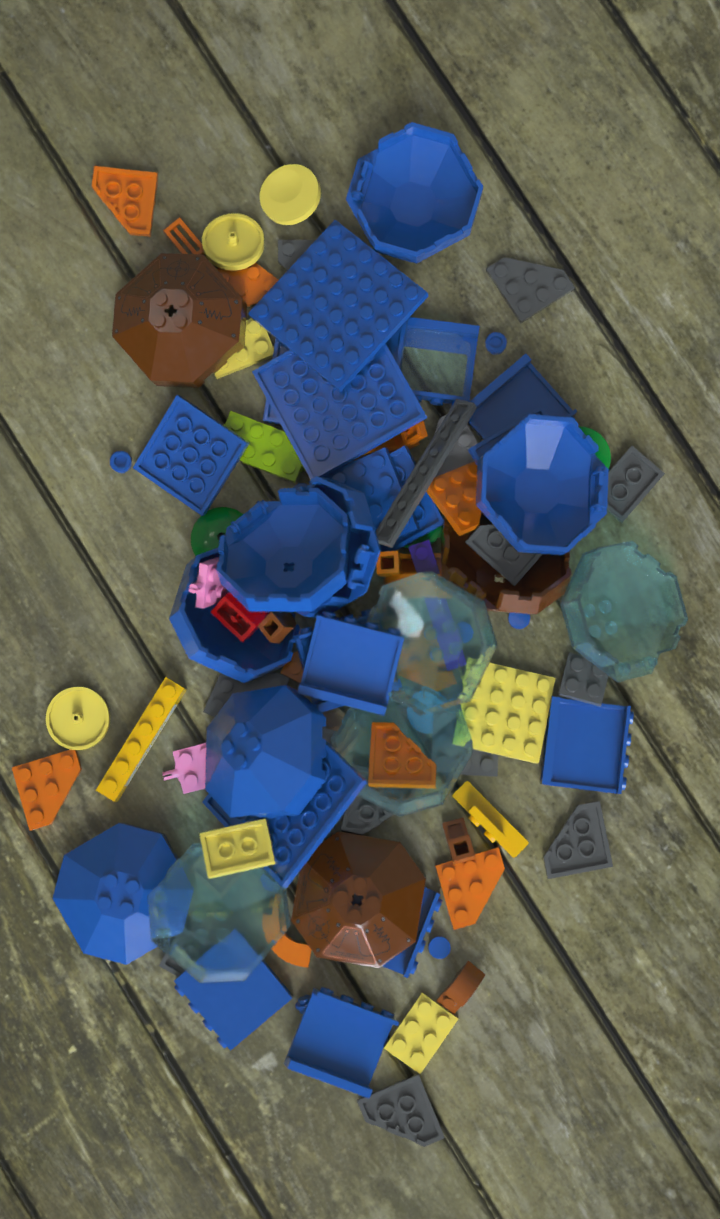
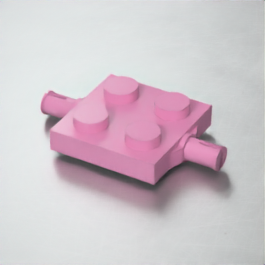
(208, 586)
(189, 768)

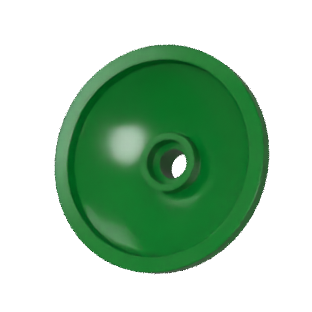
(208, 528)

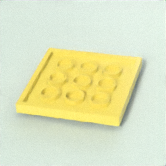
(509, 712)

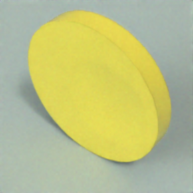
(290, 194)
(233, 242)
(77, 718)

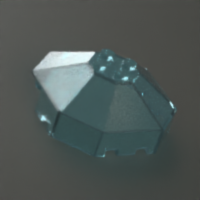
(623, 610)
(444, 641)
(439, 735)
(217, 924)

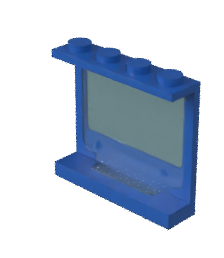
(439, 359)

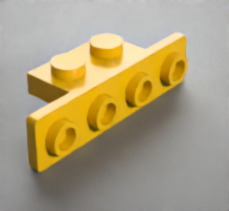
(490, 819)

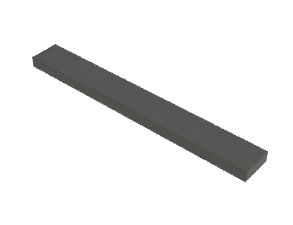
(424, 472)

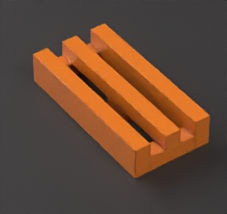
(173, 226)

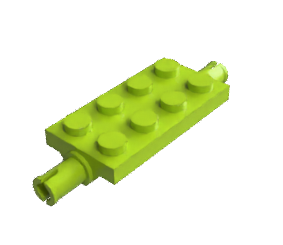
(267, 448)

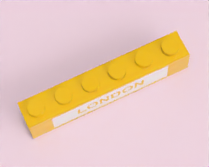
(141, 740)

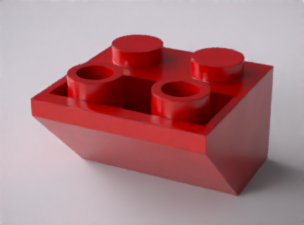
(237, 617)

